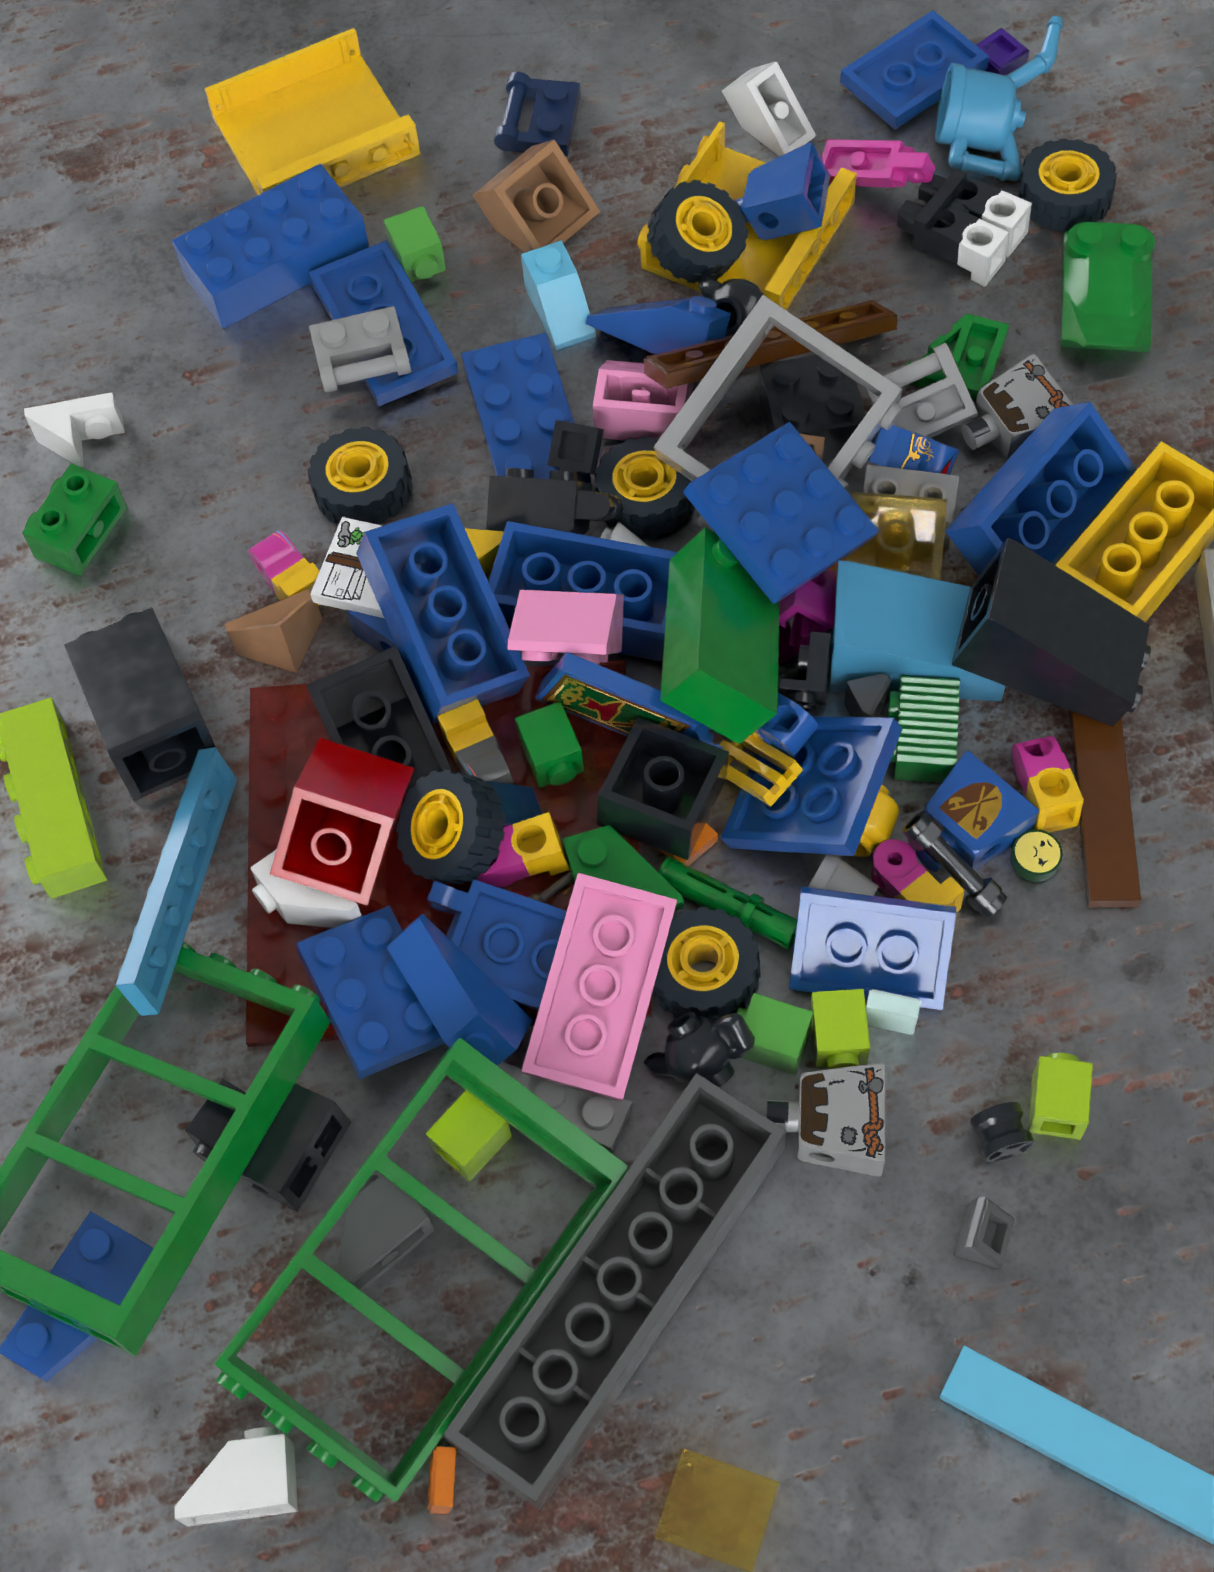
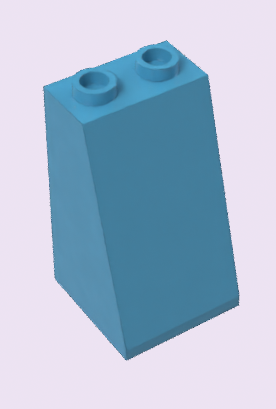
(899, 628)

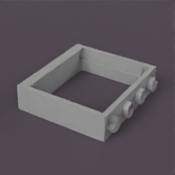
(732, 361)

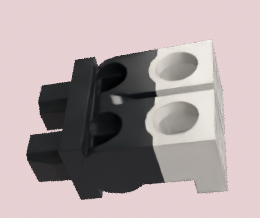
(966, 223)

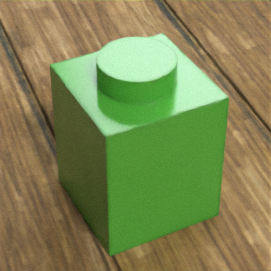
(415, 244)
(778, 1031)

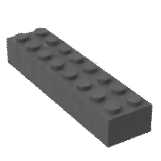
(616, 1292)

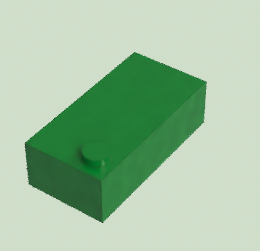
(719, 641)

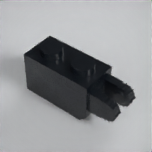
(548, 503)

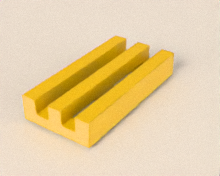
(773, 755)

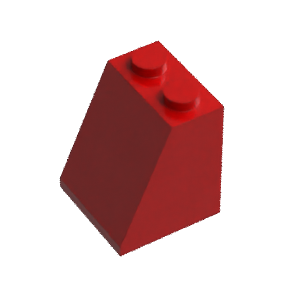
(341, 821)

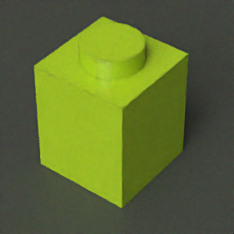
(840, 1028)
(1060, 1096)
(468, 1135)

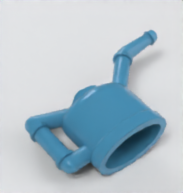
(983, 111)

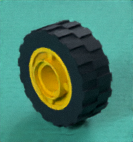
(1067, 183)
(697, 231)
(360, 476)
(647, 488)
(450, 827)
(712, 938)

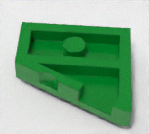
(976, 349)
(611, 858)

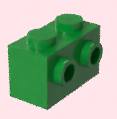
(74, 519)

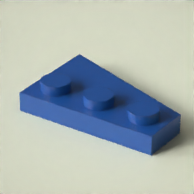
(96, 1259)

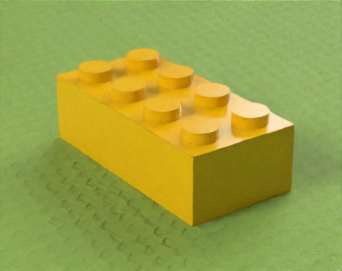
(1147, 533)

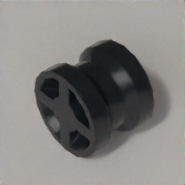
(1002, 1132)

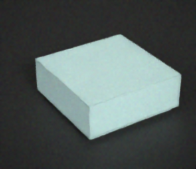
(892, 1011)

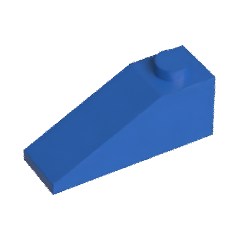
(663, 324)
(457, 992)

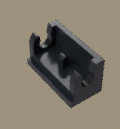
(296, 1147)

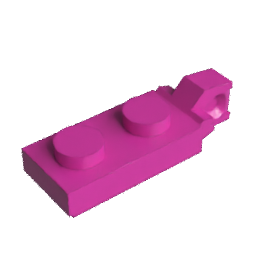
(877, 162)

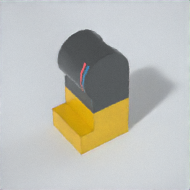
(473, 743)

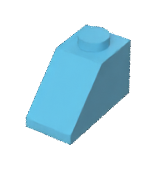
(557, 295)

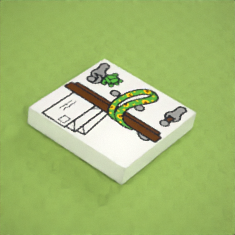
(341, 577)

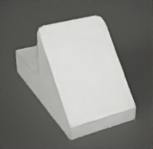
(67, 423)

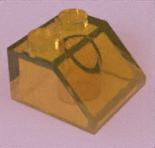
(908, 533)

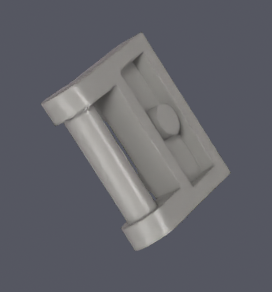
(357, 340)
(937, 405)

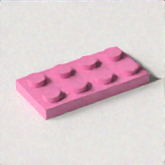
(599, 987)

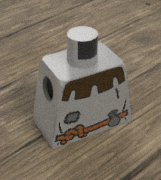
(1013, 407)
(838, 1118)

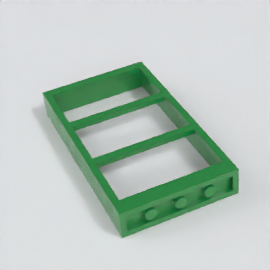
(540, 1125)
(131, 1322)

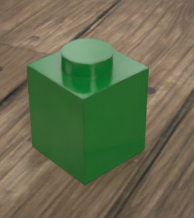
(550, 745)

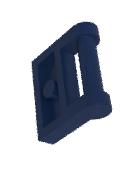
(551, 117)

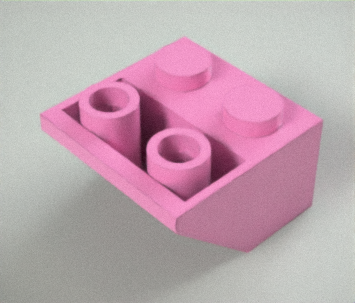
(632, 403)
(567, 622)

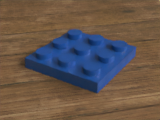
(781, 512)
(828, 800)

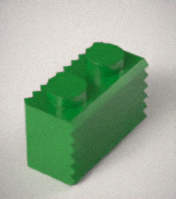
(929, 724)

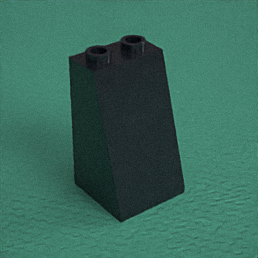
(1052, 637)
(140, 702)

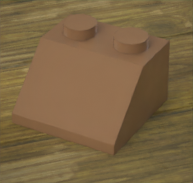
(537, 199)

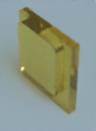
(717, 1510)

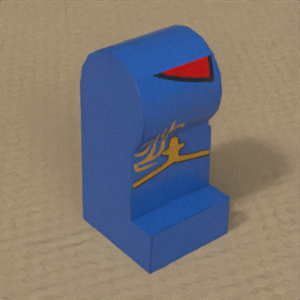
(912, 451)

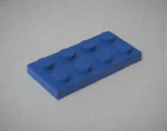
(374, 282)
(518, 402)

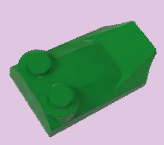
(1107, 287)

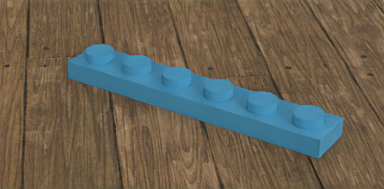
(176, 883)

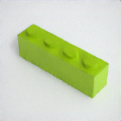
(49, 799)

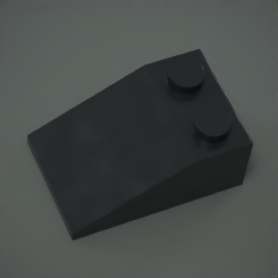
(379, 713)

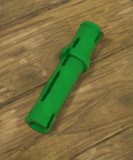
(717, 895)

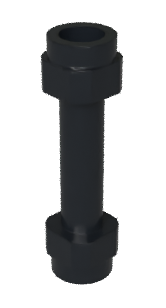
(983, 894)

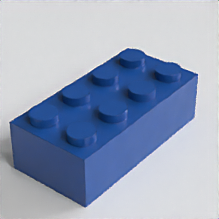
(270, 245)
(1045, 489)
(581, 563)
(441, 611)

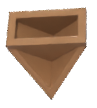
(277, 632)

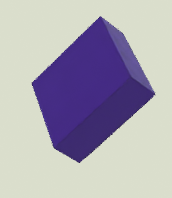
(1004, 52)

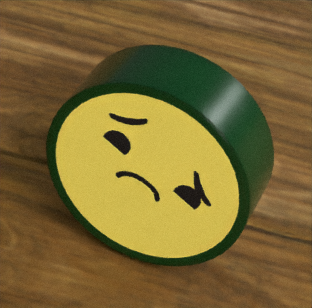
(1036, 855)

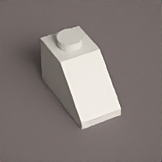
(769, 109)
(298, 902)
(244, 1481)

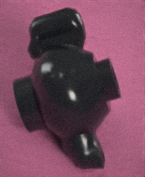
(732, 296)
(702, 1048)

